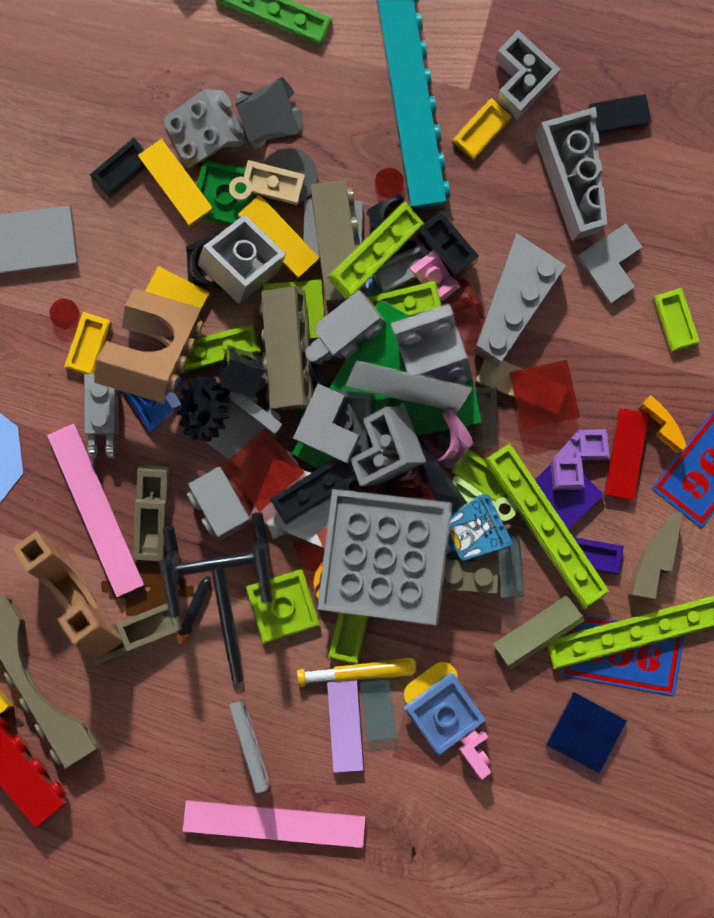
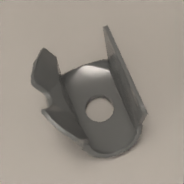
(268, 112)

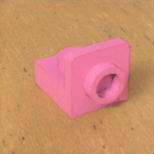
(432, 269)
(476, 759)

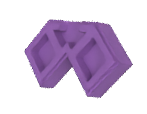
(567, 464)

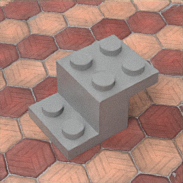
(433, 346)

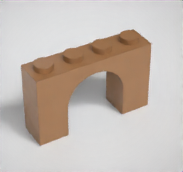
(151, 373)
(85, 618)

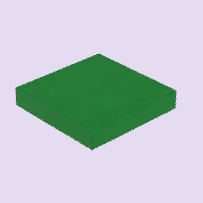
(214, 185)

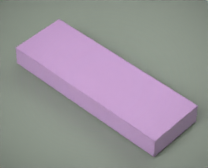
(345, 726)

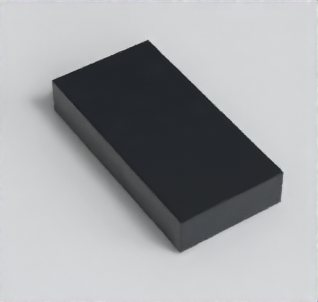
(622, 113)
(119, 168)

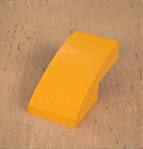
(669, 430)

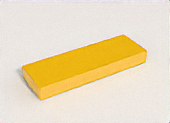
(175, 182)
(299, 255)

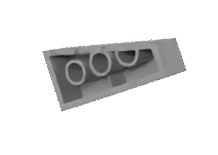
(575, 170)
(520, 291)

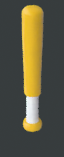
(363, 671)

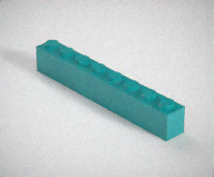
(413, 105)

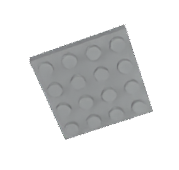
(385, 556)

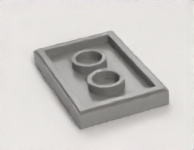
(37, 240)
(250, 745)

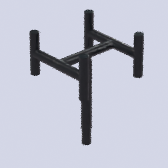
(173, 571)

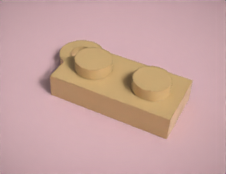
(269, 182)

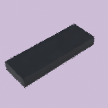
(313, 490)

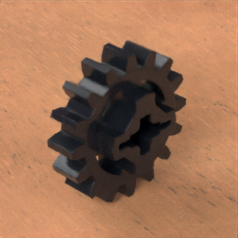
(203, 409)

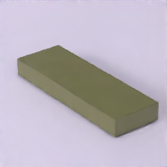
(538, 632)

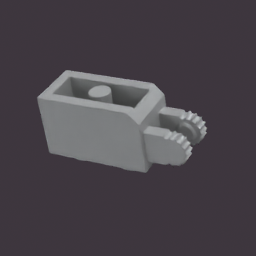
(345, 329)
(100, 415)

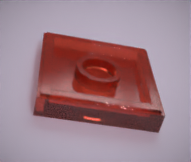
(544, 395)
(262, 469)

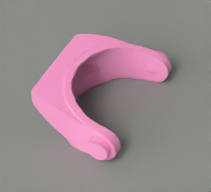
(459, 443)

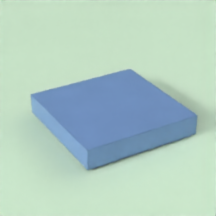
(444, 713)

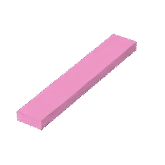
(96, 510)
(274, 823)

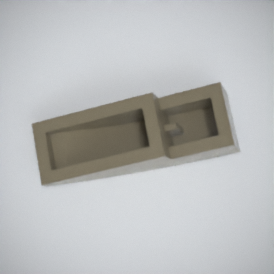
(151, 512)
(656, 557)
(142, 631)

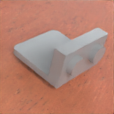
(204, 127)
(244, 424)

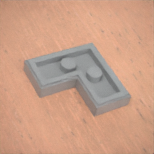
(604, 260)
(318, 425)

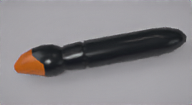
(194, 609)

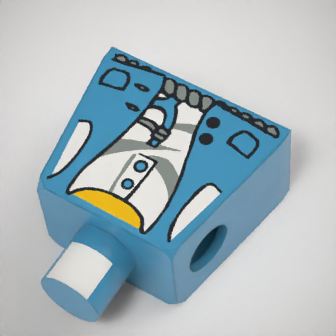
(477, 530)

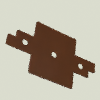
(142, 600)

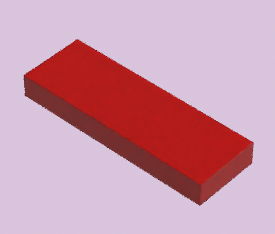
(626, 454)

